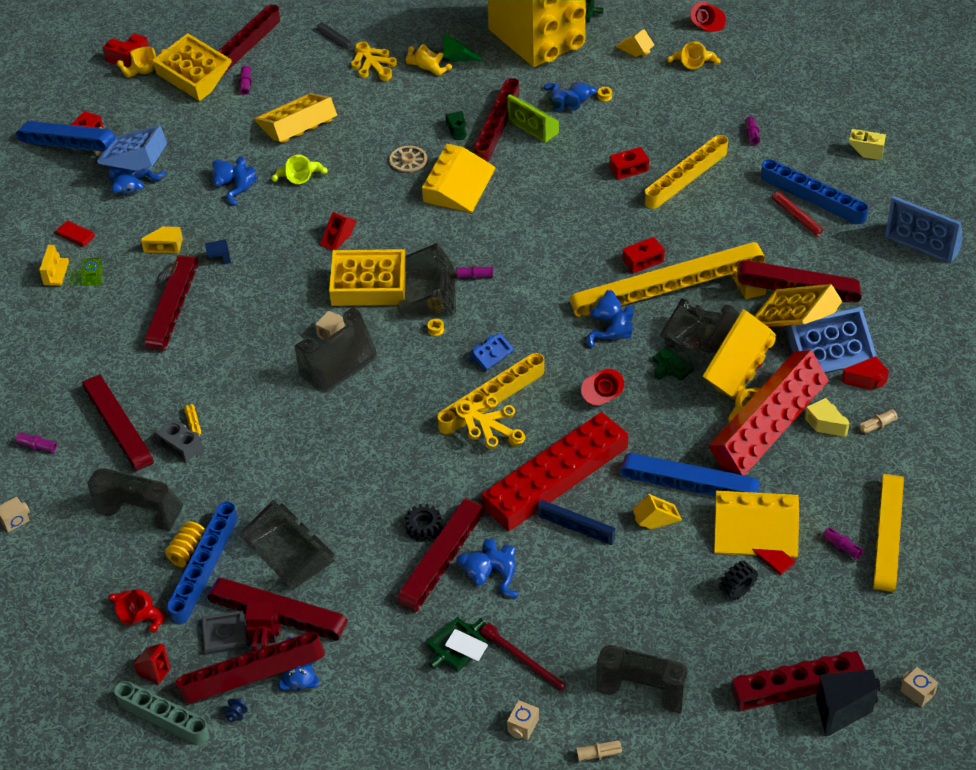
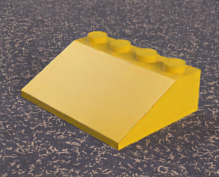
(191, 66)
(297, 116)
(457, 179)
(367, 277)
(799, 305)
(739, 355)
(756, 522)

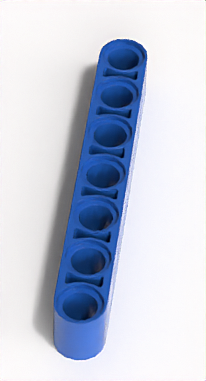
(66, 136)
(814, 191)
(685, 476)
(202, 563)

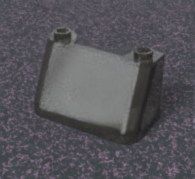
(429, 284)
(698, 328)
(338, 356)

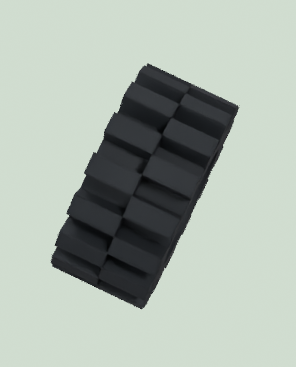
(423, 531)
(738, 580)

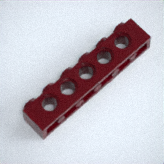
(786, 676)

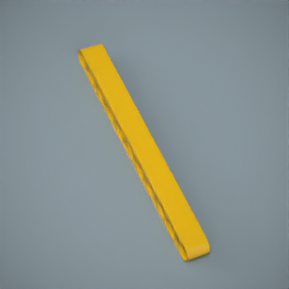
(669, 278)

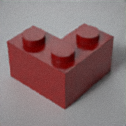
(118, 50)

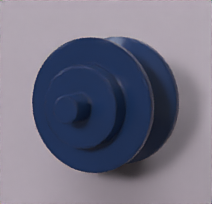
(236, 707)

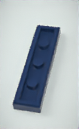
(576, 522)

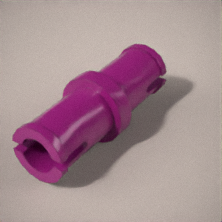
(245, 80)
(752, 130)
(474, 272)
(36, 442)
(843, 543)

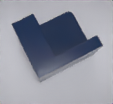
(218, 248)

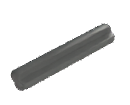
(334, 35)

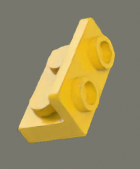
(53, 267)

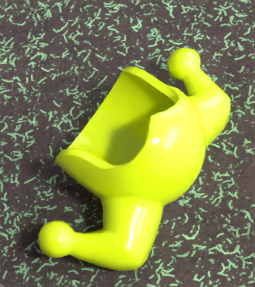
(298, 169)

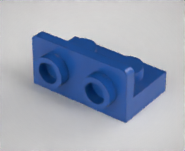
(491, 352)

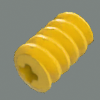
(184, 543)

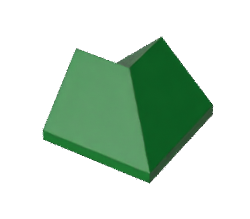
(458, 51)

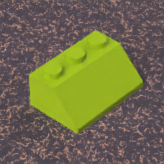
(532, 119)

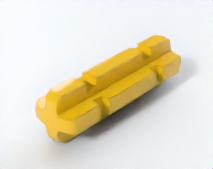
(192, 418)

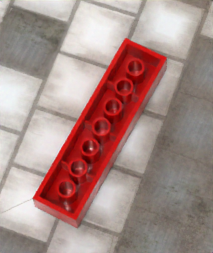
(768, 413)
(555, 470)

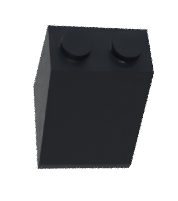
(846, 698)

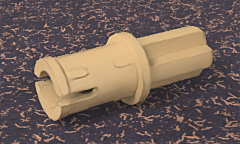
(878, 421)
(599, 750)

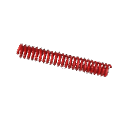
(792, 207)

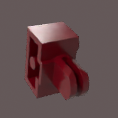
(262, 624)

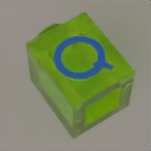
(92, 271)

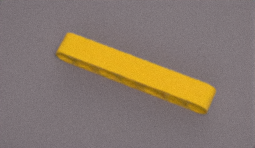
(686, 171)
(500, 386)
(888, 533)

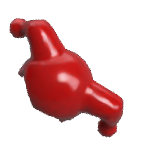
(136, 606)

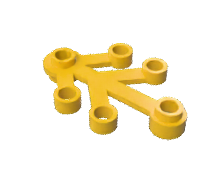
(363, 49)
(488, 421)

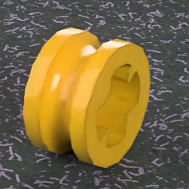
(608, 94)
(438, 324)

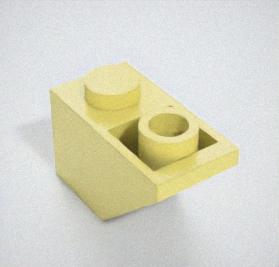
(868, 143)
(826, 418)

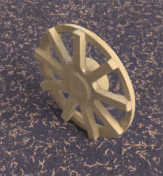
(408, 158)

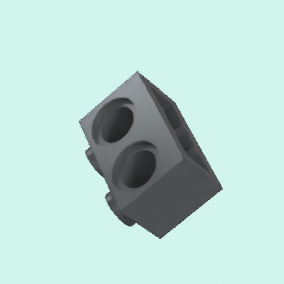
(179, 440)

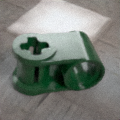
(456, 125)

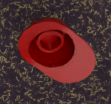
(711, 17)
(602, 386)

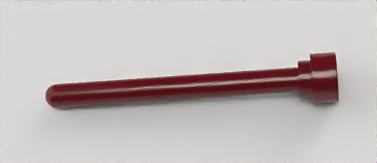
(491, 634)

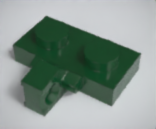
(671, 364)

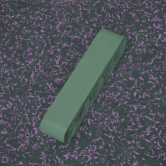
(168, 720)

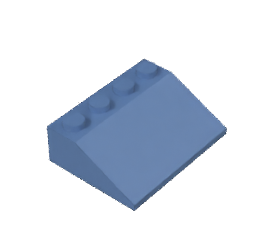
(135, 149)
(924, 230)
(834, 339)

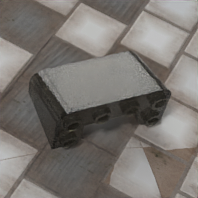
(113, 488)
(286, 545)
(665, 674)

